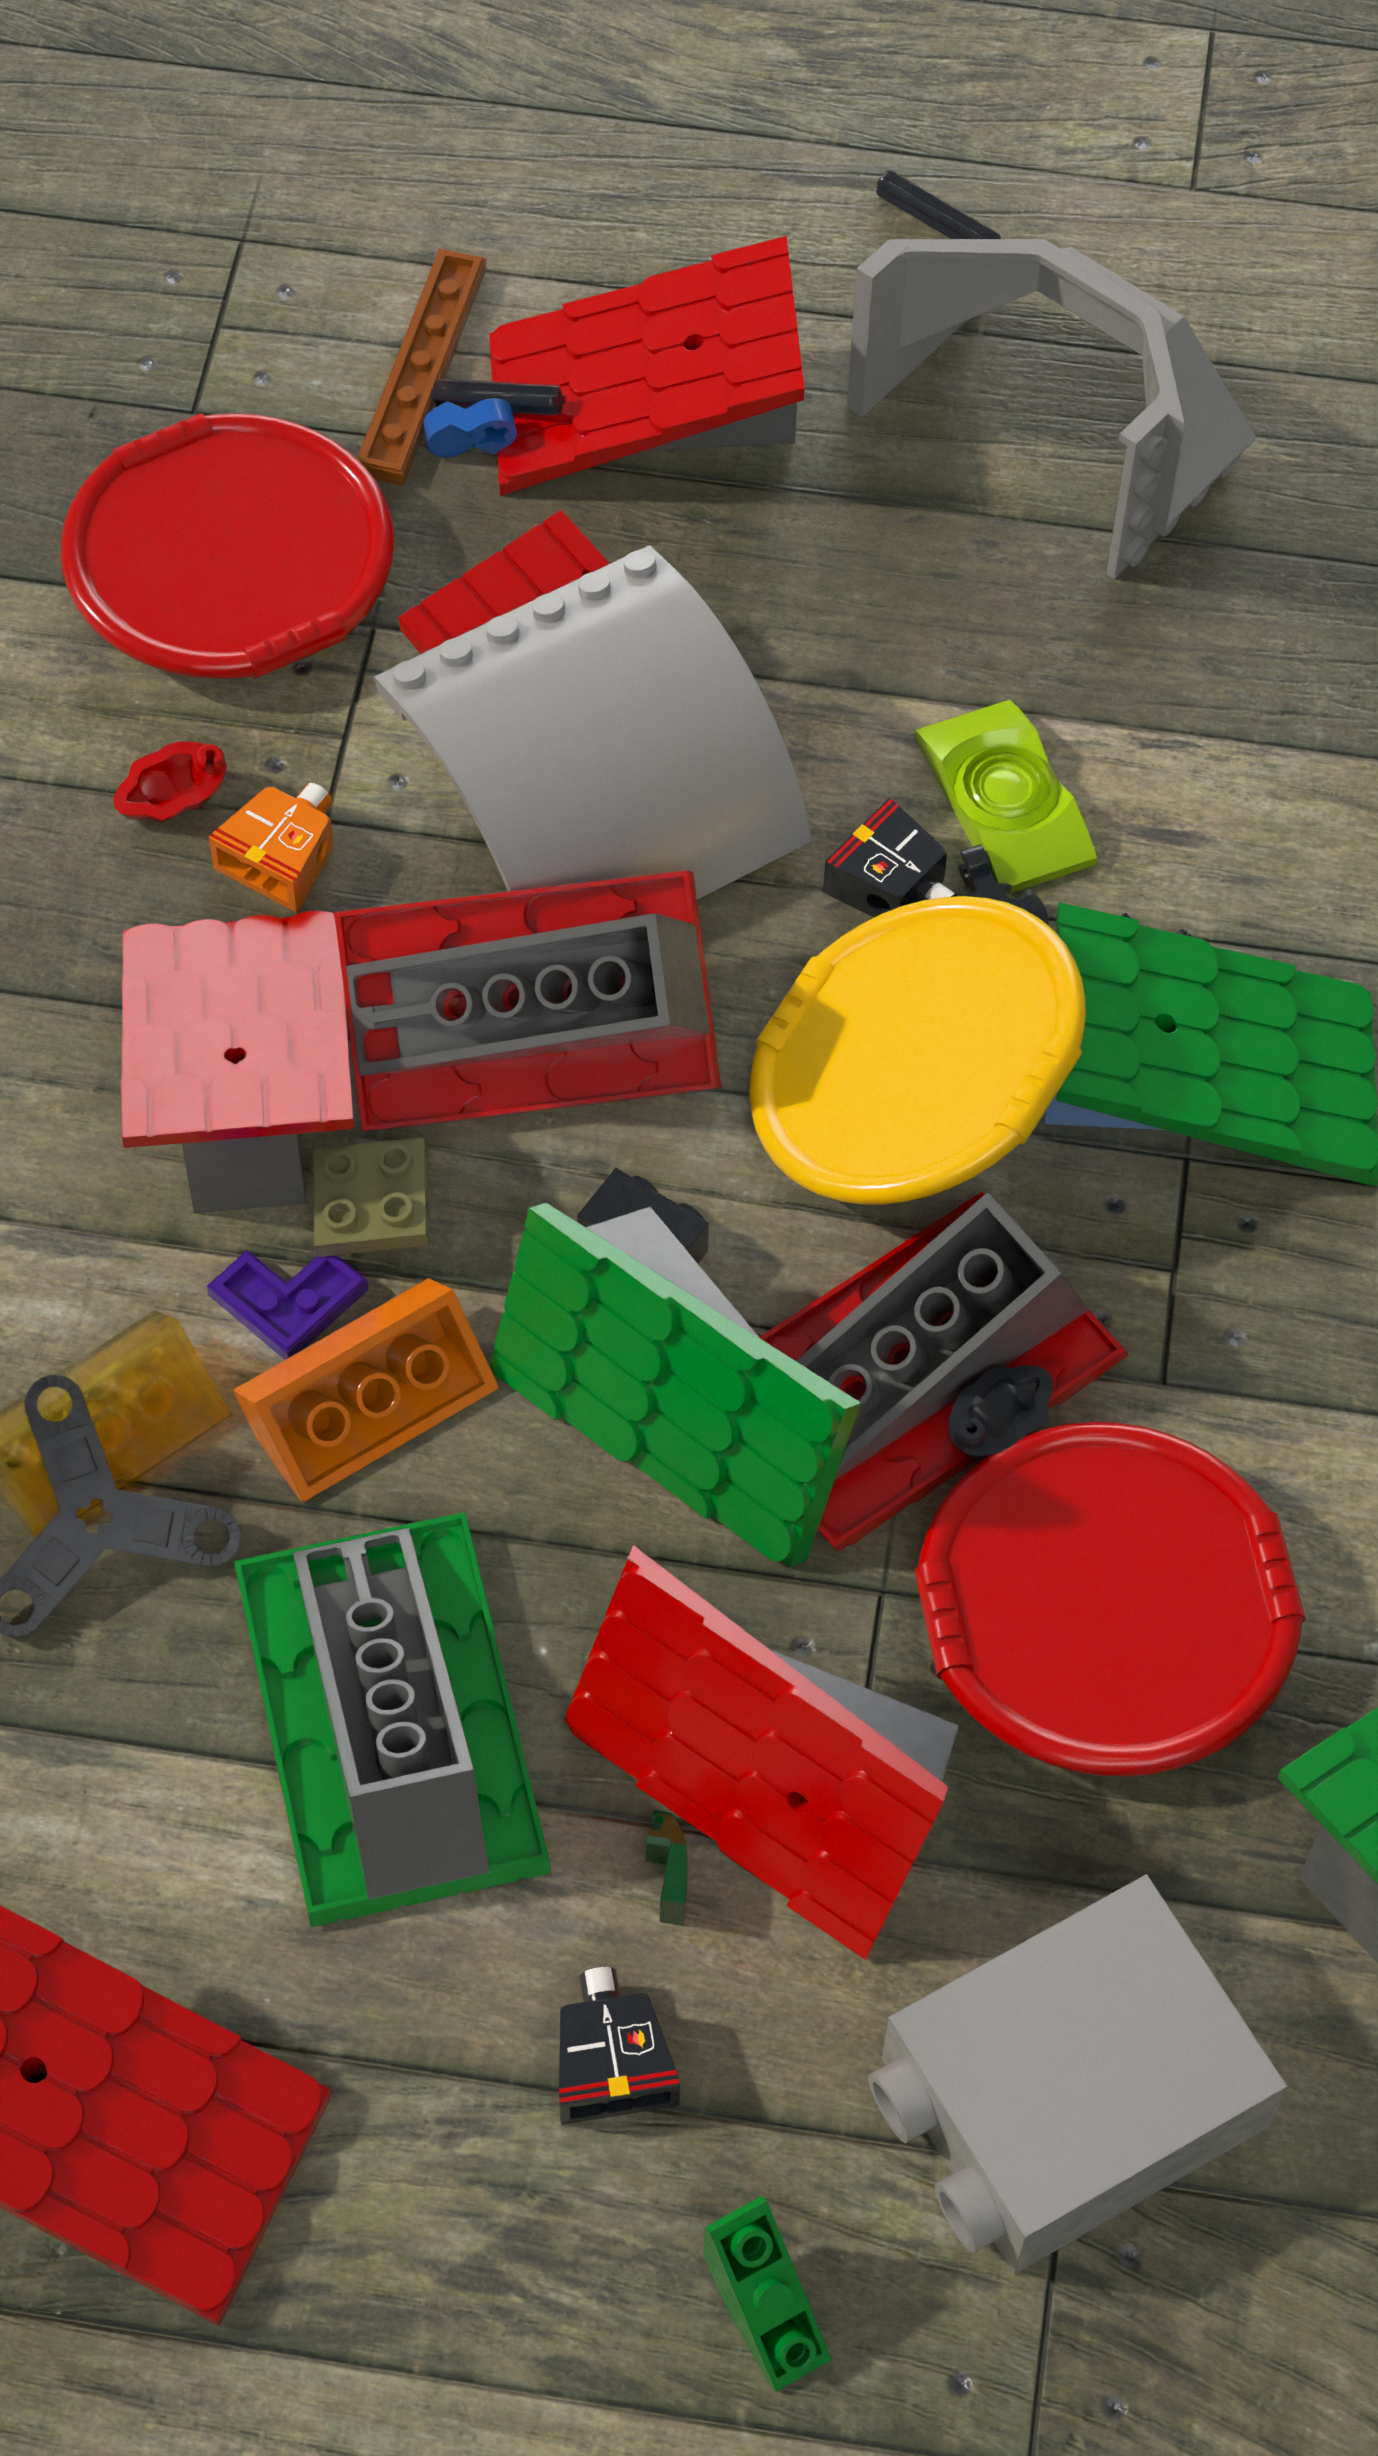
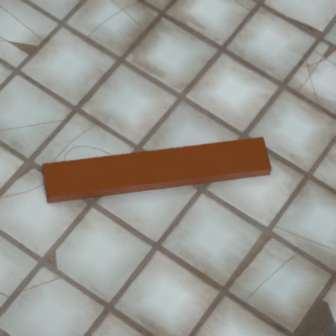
(419, 363)

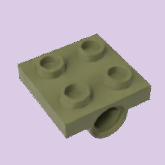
(371, 1197)

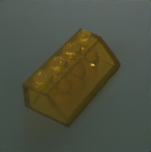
(145, 1403)

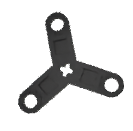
(78, 1475)

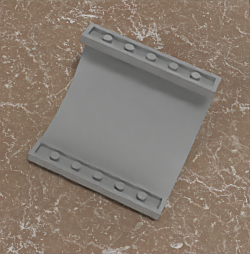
(608, 735)

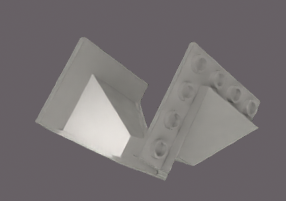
(1188, 435)

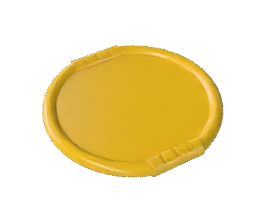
(917, 1050)

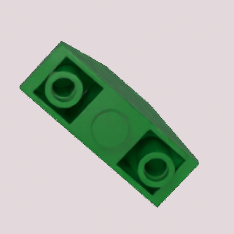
(764, 2293)

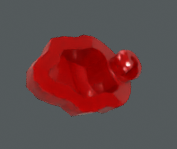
(171, 781)

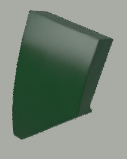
(668, 1846)

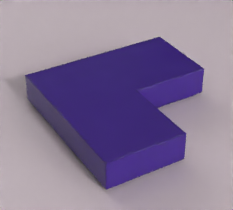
(292, 1312)

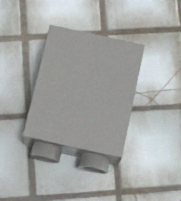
(1074, 2076)

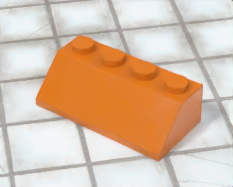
(367, 1388)

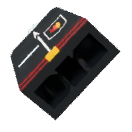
(887, 864)
(612, 2054)

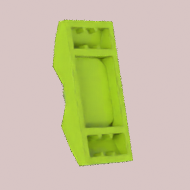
(1008, 795)

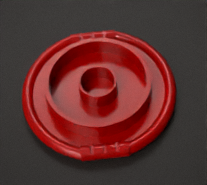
(227, 546)
(1109, 1599)

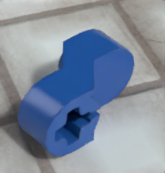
(484, 425)

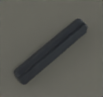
(931, 209)
(522, 397)

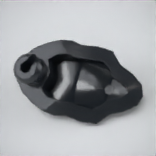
(1000, 1409)

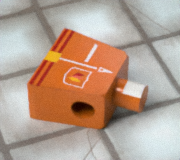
(276, 843)

